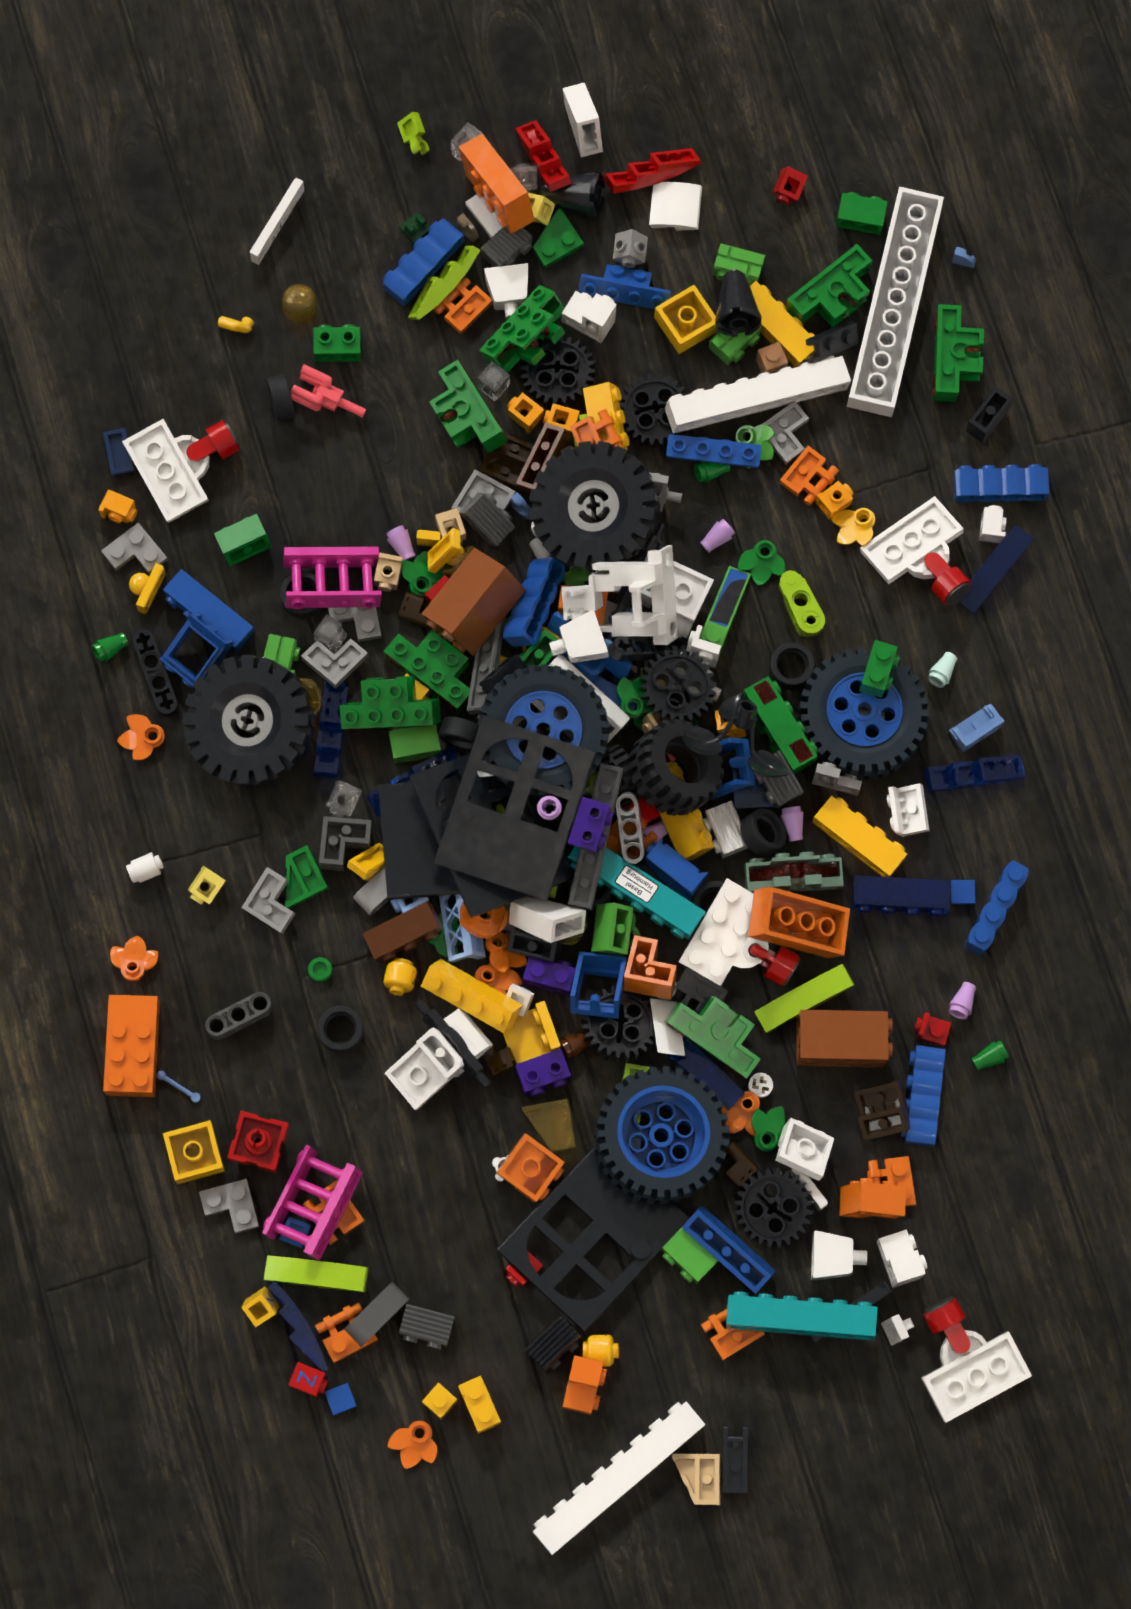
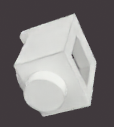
(992, 524)

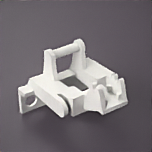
(638, 576)

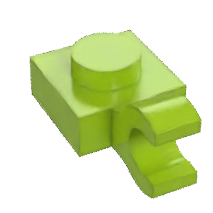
(411, 132)

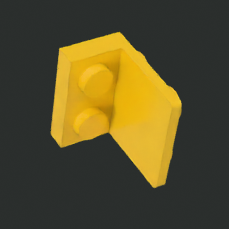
(532, 1034)

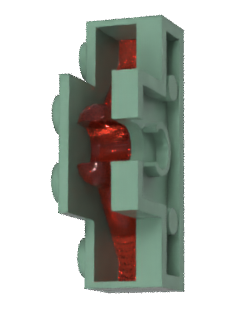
(795, 873)

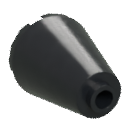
(581, 196)
(737, 306)

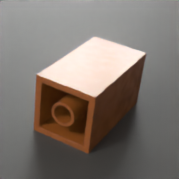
(473, 602)
(843, 1038)

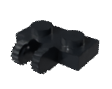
(698, 988)

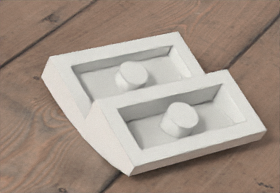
(675, 205)

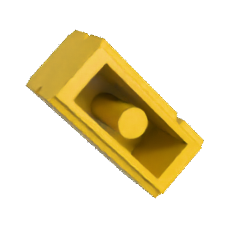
(479, 1404)

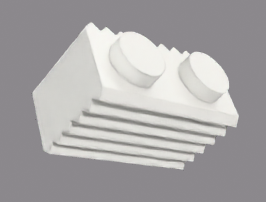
(725, 829)

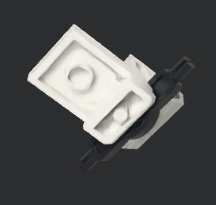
(690, 585)
(440, 1055)

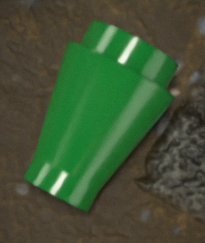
(708, 471)
(109, 646)
(991, 1055)

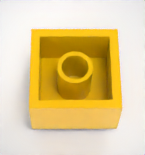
(686, 319)
(193, 1152)

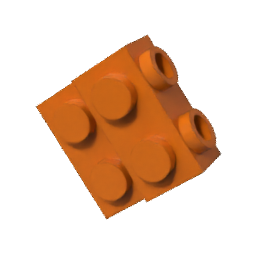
(531, 1168)

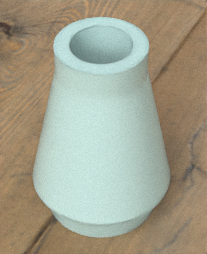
(941, 672)

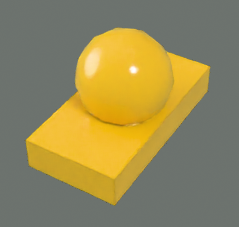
(444, 550)
(146, 587)
(368, 862)

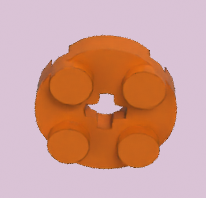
(486, 927)

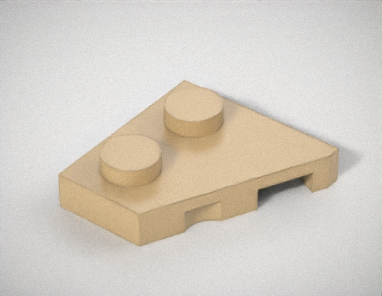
(701, 1476)

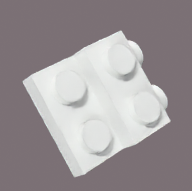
(804, 1148)

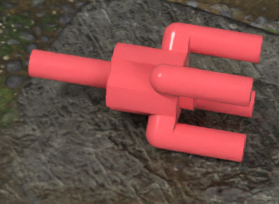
(323, 393)

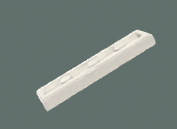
(277, 221)

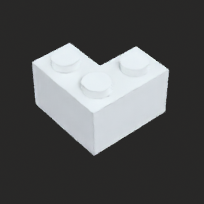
(590, 315)
(900, 1259)

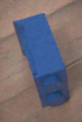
(209, 634)
(741, 762)
(674, 870)
(598, 965)

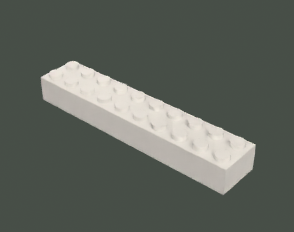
(895, 302)

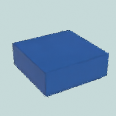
(962, 892)
(298, 1226)
(340, 1399)

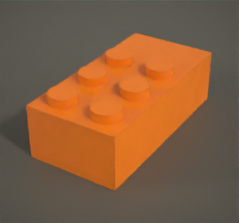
(496, 184)
(799, 922)
(131, 1046)

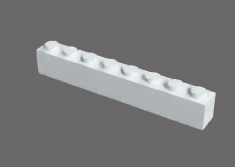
(757, 394)
(618, 1478)

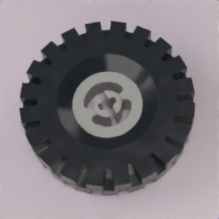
(560, 515)
(217, 709)

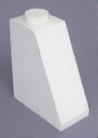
(583, 119)
(547, 919)

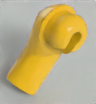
(235, 325)

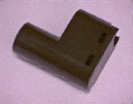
(411, 610)
(499, 1061)
(742, 1168)

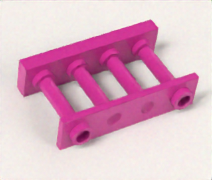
(331, 558)
(327, 1220)

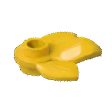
(852, 528)

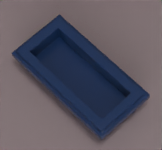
(118, 456)

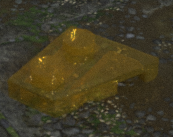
(553, 1123)

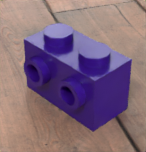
(590, 825)
(549, 976)
(543, 1073)

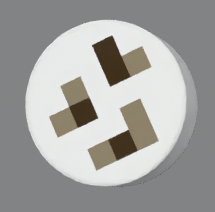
(760, 1084)

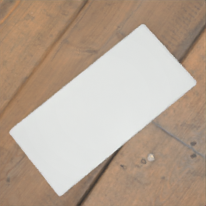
(667, 1039)

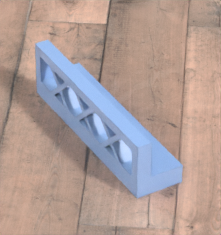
(472, 945)

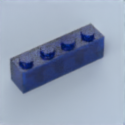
(900, 894)

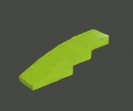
(439, 288)
(804, 998)
(316, 1273)

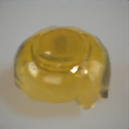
(299, 302)

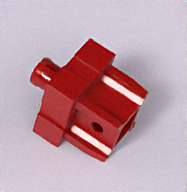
(262, 1154)

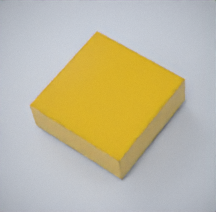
(427, 538)

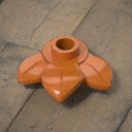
(138, 736)
(133, 955)
(500, 957)
(498, 980)
(740, 1116)
(414, 1448)

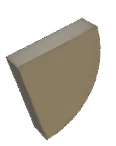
(467, 228)

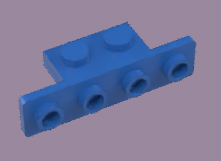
(625, 287)
(713, 451)
(591, 668)

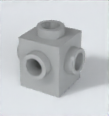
(630, 248)

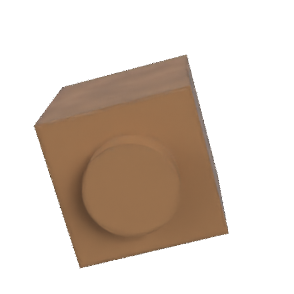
(771, 358)

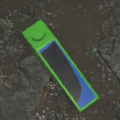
(725, 606)

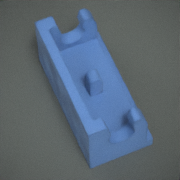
(976, 727)

